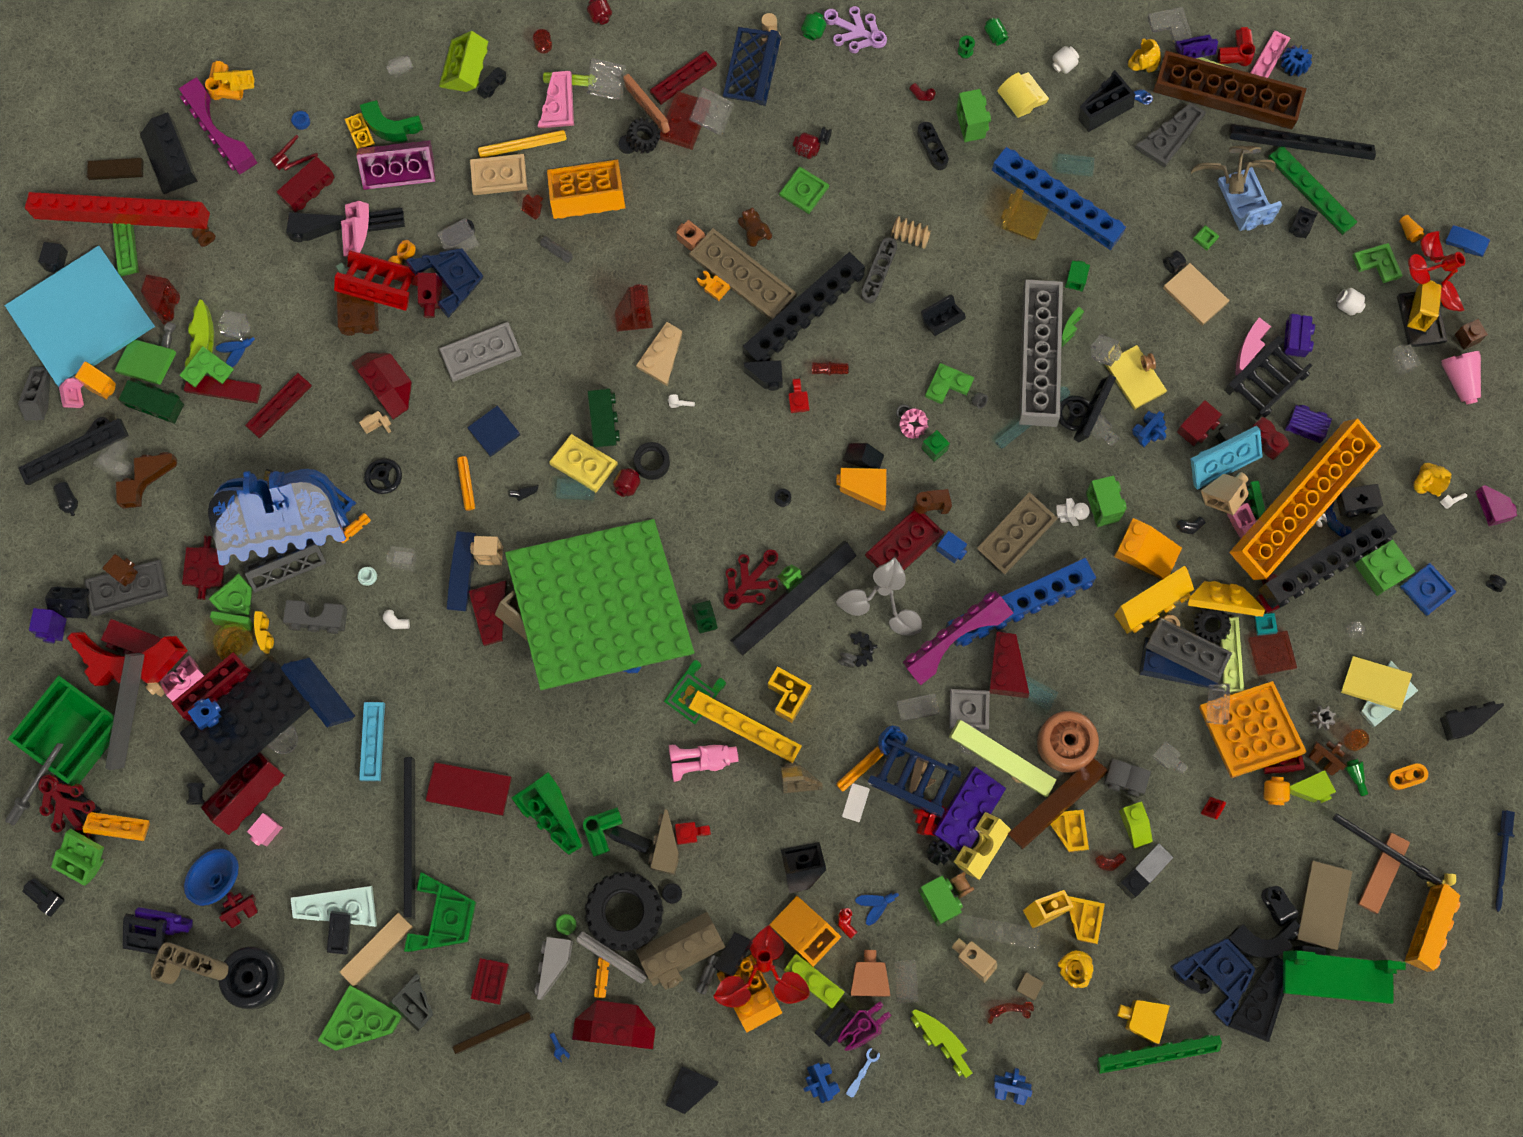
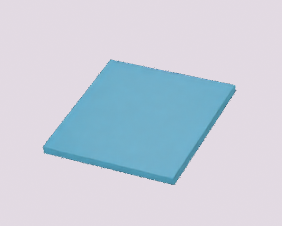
(79, 315)

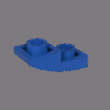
(1468, 240)

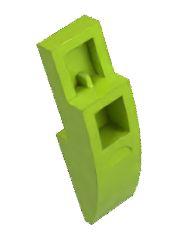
(200, 330)
(937, 1033)

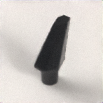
(523, 492)

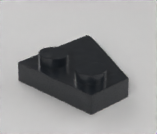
(689, 1090)

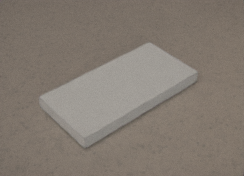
(480, 351)

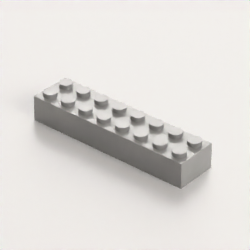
(1041, 353)

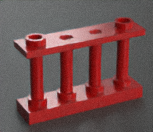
(373, 291)

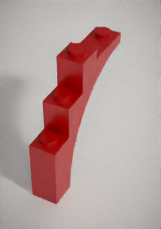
(108, 666)

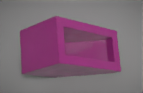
(1495, 506)

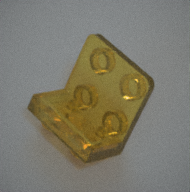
(1023, 216)

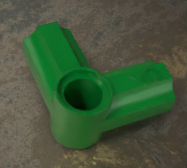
(597, 838)

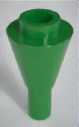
(1356, 772)

